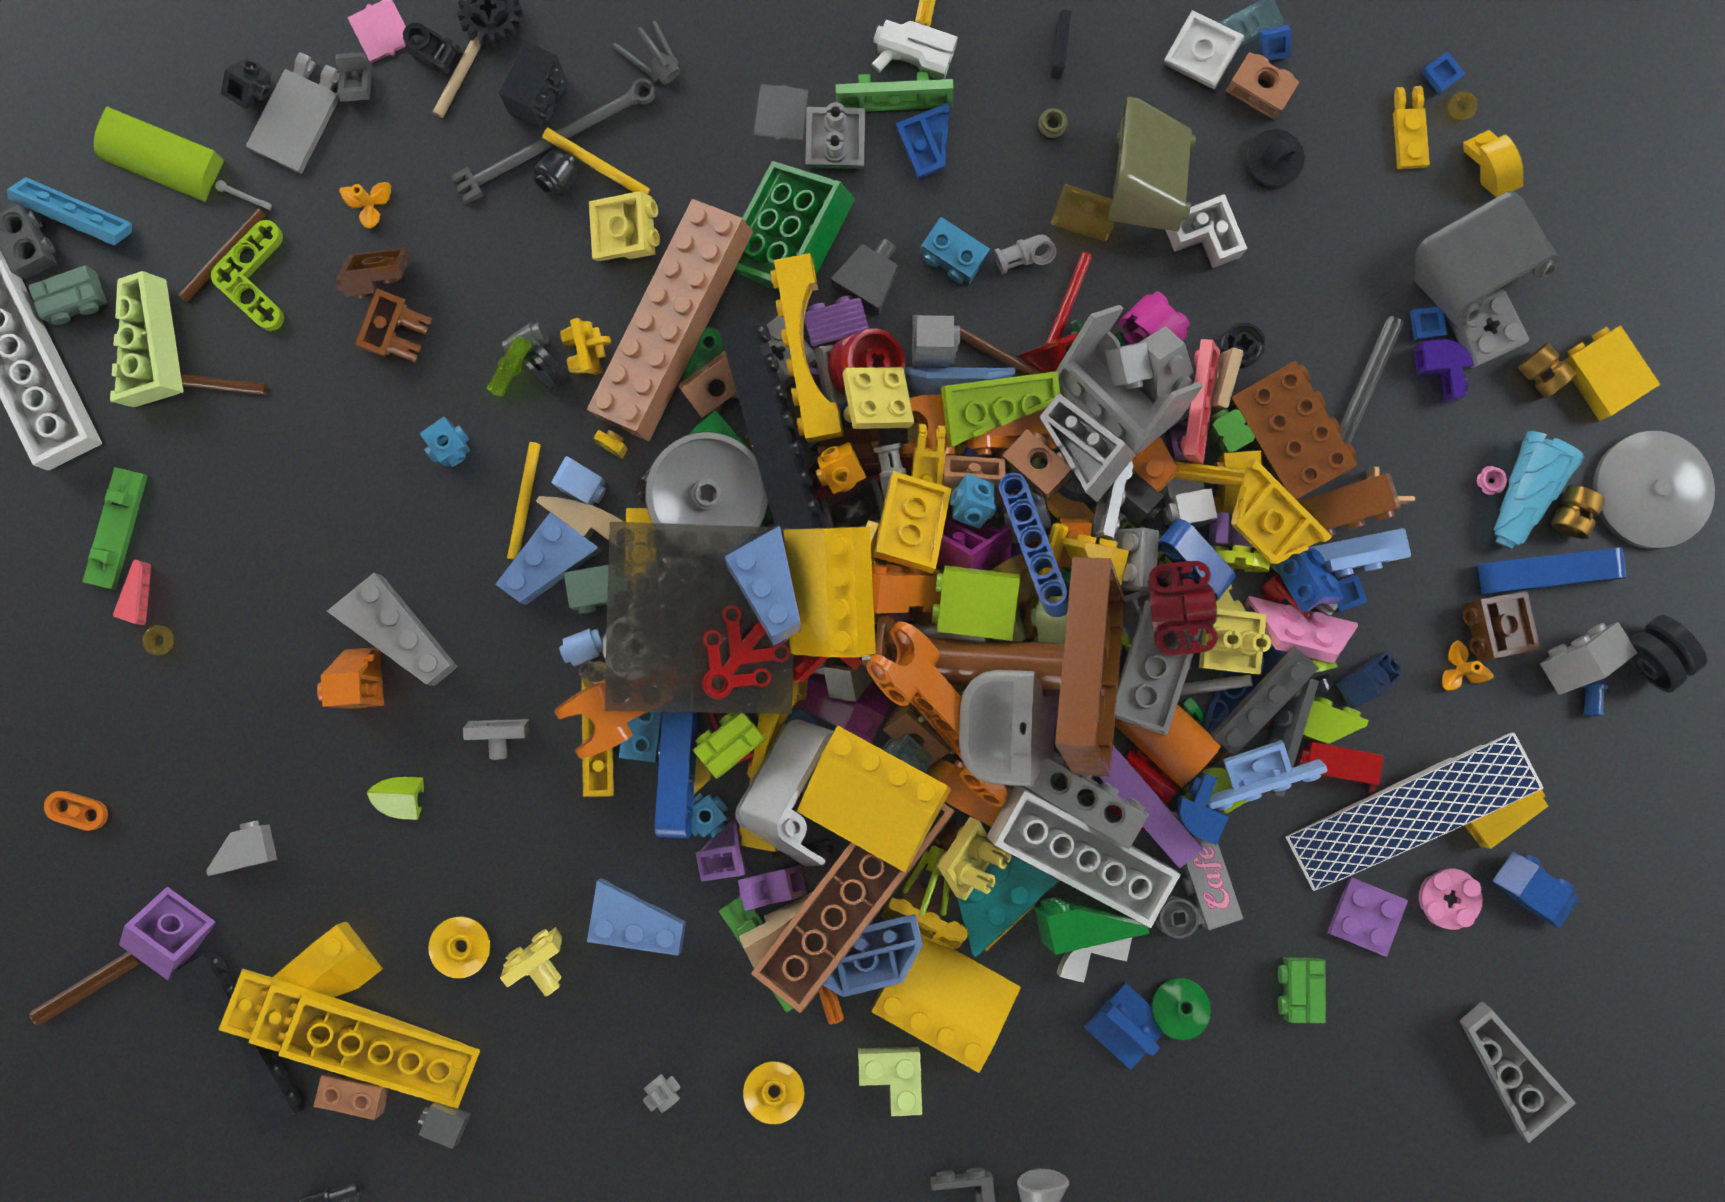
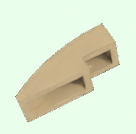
(579, 515)
(760, 939)

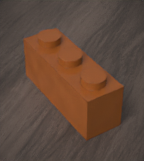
(1354, 503)

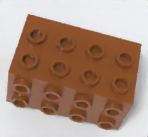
(1294, 430)

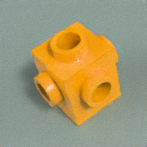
(839, 468)

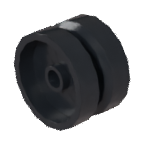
(1667, 653)

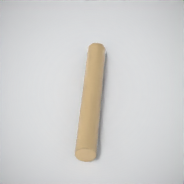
(457, 78)

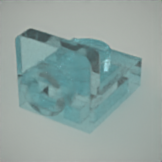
(909, 751)

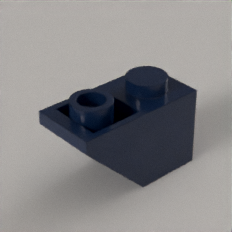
(1370, 680)

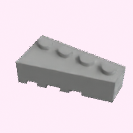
(934, 340)
(390, 625)
(1520, 1080)

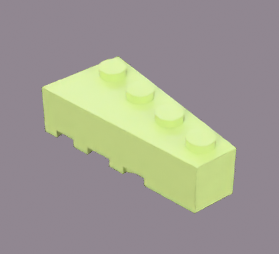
(145, 342)

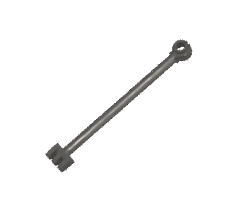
(474, 181)

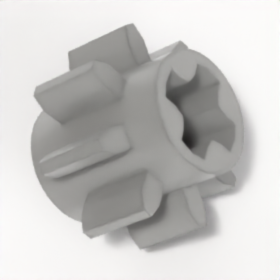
(661, 1093)

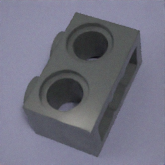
(18, 245)

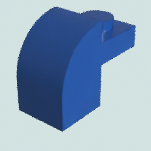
(1195, 815)

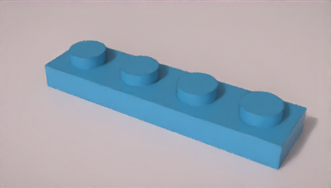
(69, 211)

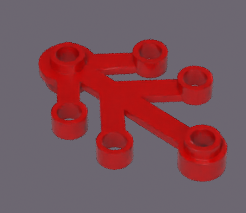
(740, 653)

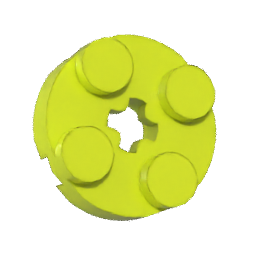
(1242, 558)

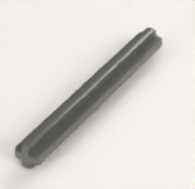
(1370, 378)

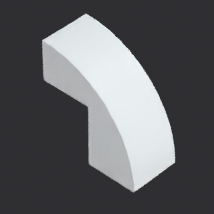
(1075, 963)

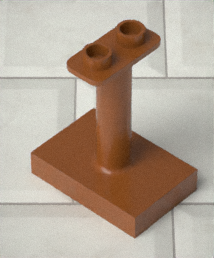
(1080, 668)

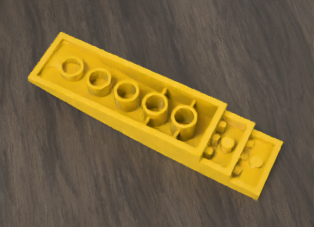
(348, 1039)

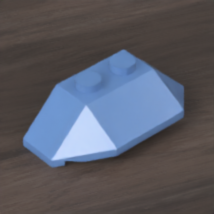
(930, 379)
(878, 957)

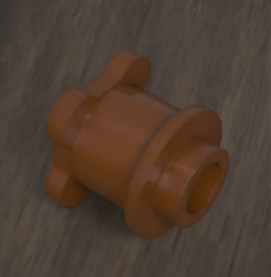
(948, 835)

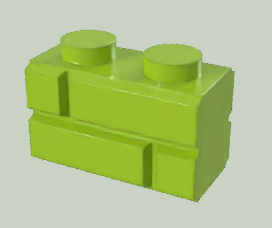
(728, 744)

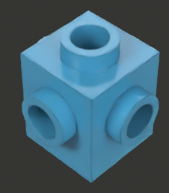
(445, 442)
(973, 501)
(717, 810)

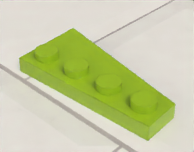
(987, 404)

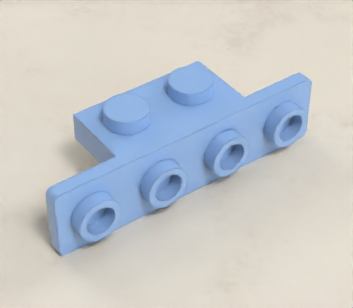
(1364, 552)
(1260, 772)

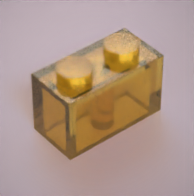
(1083, 213)

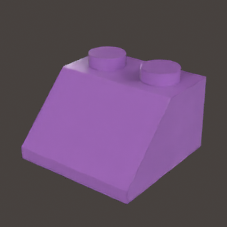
(166, 932)

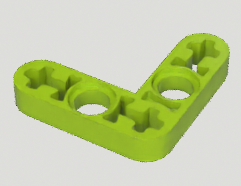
(240, 280)

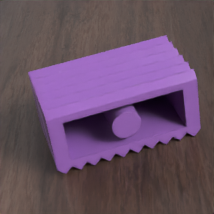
(833, 322)

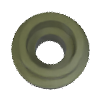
(1055, 115)

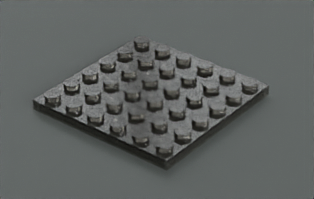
(660, 601)

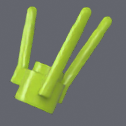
(932, 859)

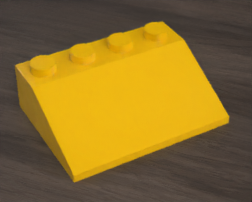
(832, 591)
(872, 798)
(949, 1004)

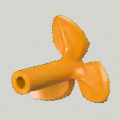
(356, 197)
(1474, 671)

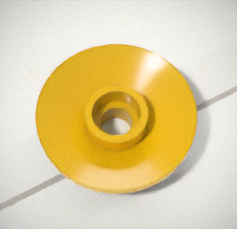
(444, 949)
(771, 1108)

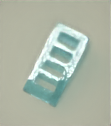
(1271, 12)

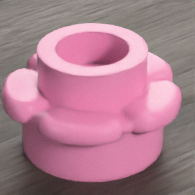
(1497, 475)

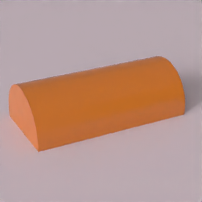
(1180, 752)

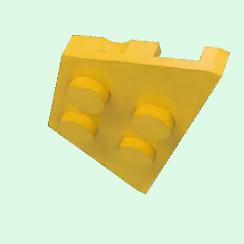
(1273, 517)

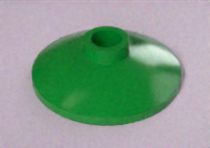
(1168, 1012)

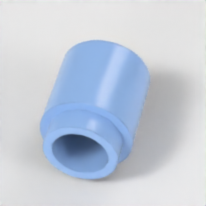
(582, 646)

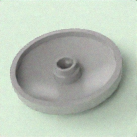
(706, 482)
(1654, 489)

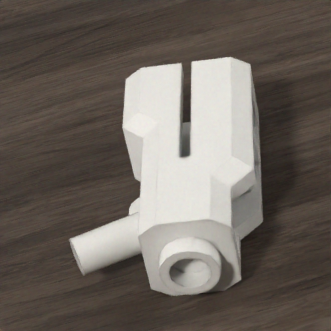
(916, 45)

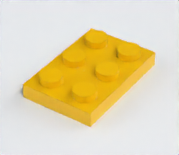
(912, 522)

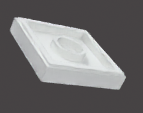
(1203, 49)

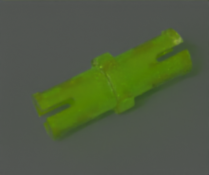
(509, 366)

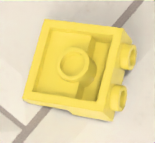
(623, 226)

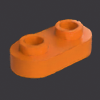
(989, 444)
(77, 812)

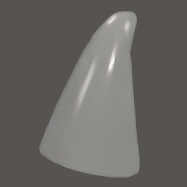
(1042, 1186)

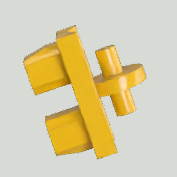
(588, 344)

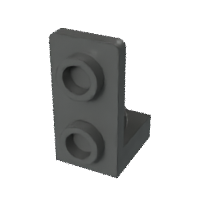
(973, 1177)

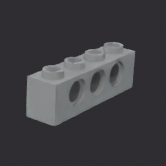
(1122, 831)

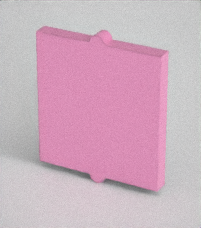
(379, 29)

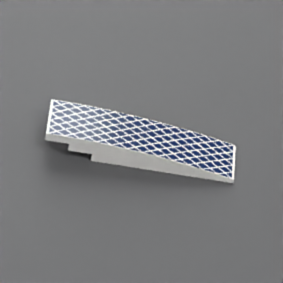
(1414, 811)

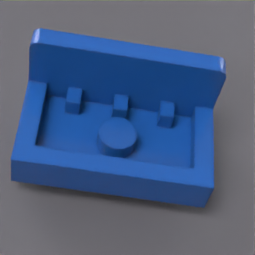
(1309, 580)

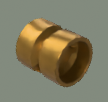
(1542, 360)
(1578, 512)
(1018, 565)

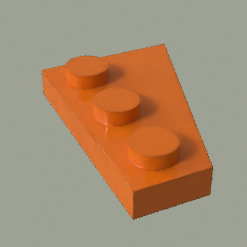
(1155, 465)

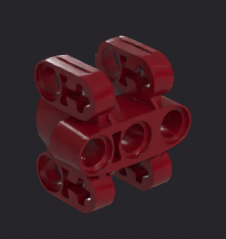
(1183, 608)

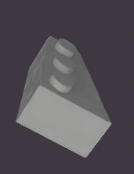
(1088, 447)

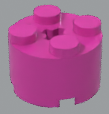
(1150, 316)

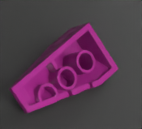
(858, 717)

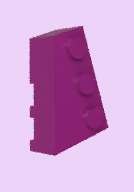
(973, 547)

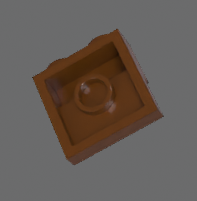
(364, 271)
(1501, 626)

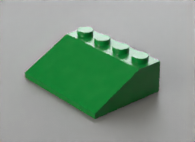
(791, 217)
(1074, 926)

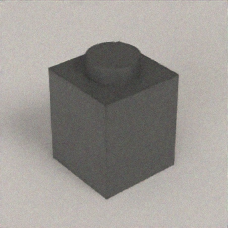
(1141, 502)
(443, 1124)

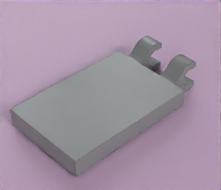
(295, 115)

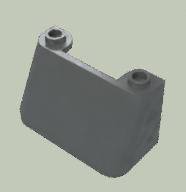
(1482, 255)

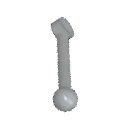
(221, 186)

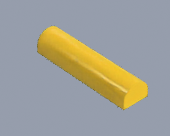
(596, 769)

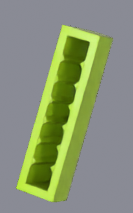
(156, 154)

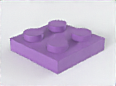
(1367, 916)

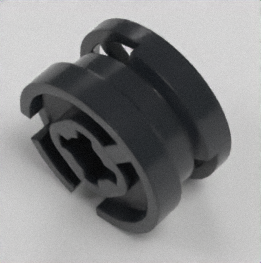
(1246, 338)
(546, 369)

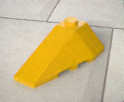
(332, 963)

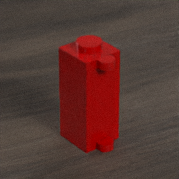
(1345, 763)

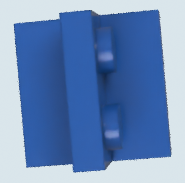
(1126, 1026)

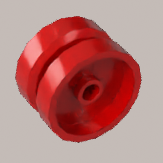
(864, 350)

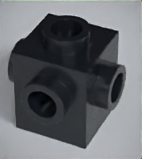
(246, 83)

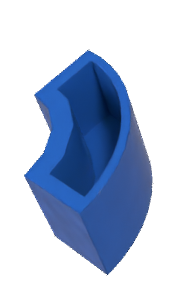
(1536, 889)

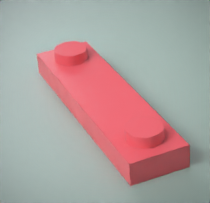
(1206, 364)

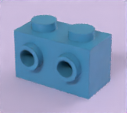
(954, 251)
(646, 738)

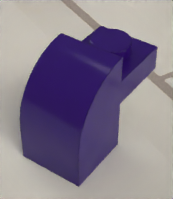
(1447, 359)

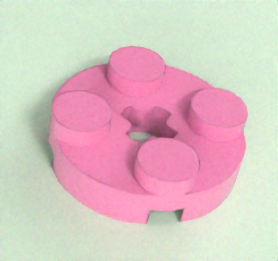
(1436, 908)

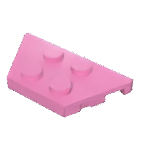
(1316, 637)

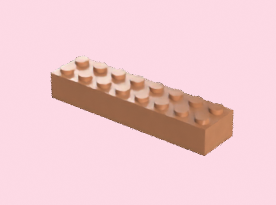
(670, 319)
(833, 921)

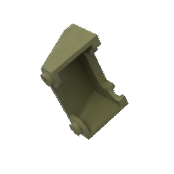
(1151, 168)

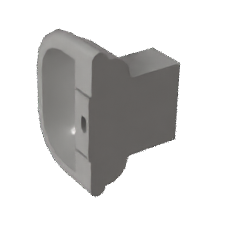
(1006, 727)

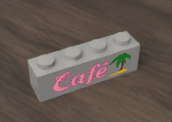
(1210, 887)

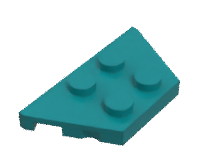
(1014, 893)

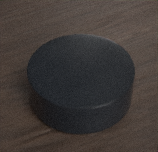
(1325, 683)

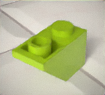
(1329, 724)

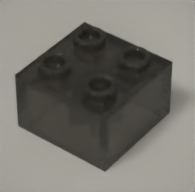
(854, 506)

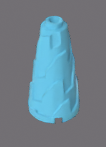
(1534, 483)

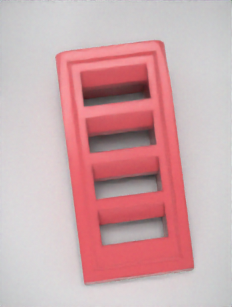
(134, 596)

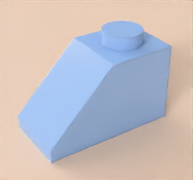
(579, 482)

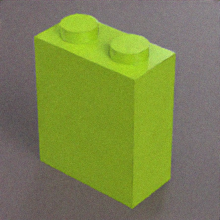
(976, 602)

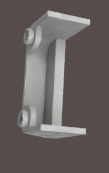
(1125, 413)
(778, 784)

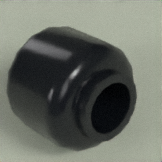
(555, 172)

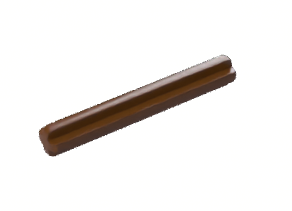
(83, 988)

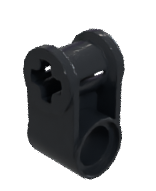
(435, 51)

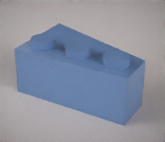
(545, 558)
(766, 583)
(632, 923)

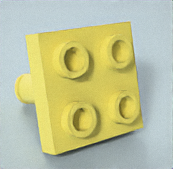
(877, 398)
(1238, 644)
(968, 859)
(535, 962)

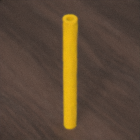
(594, 162)
(524, 500)

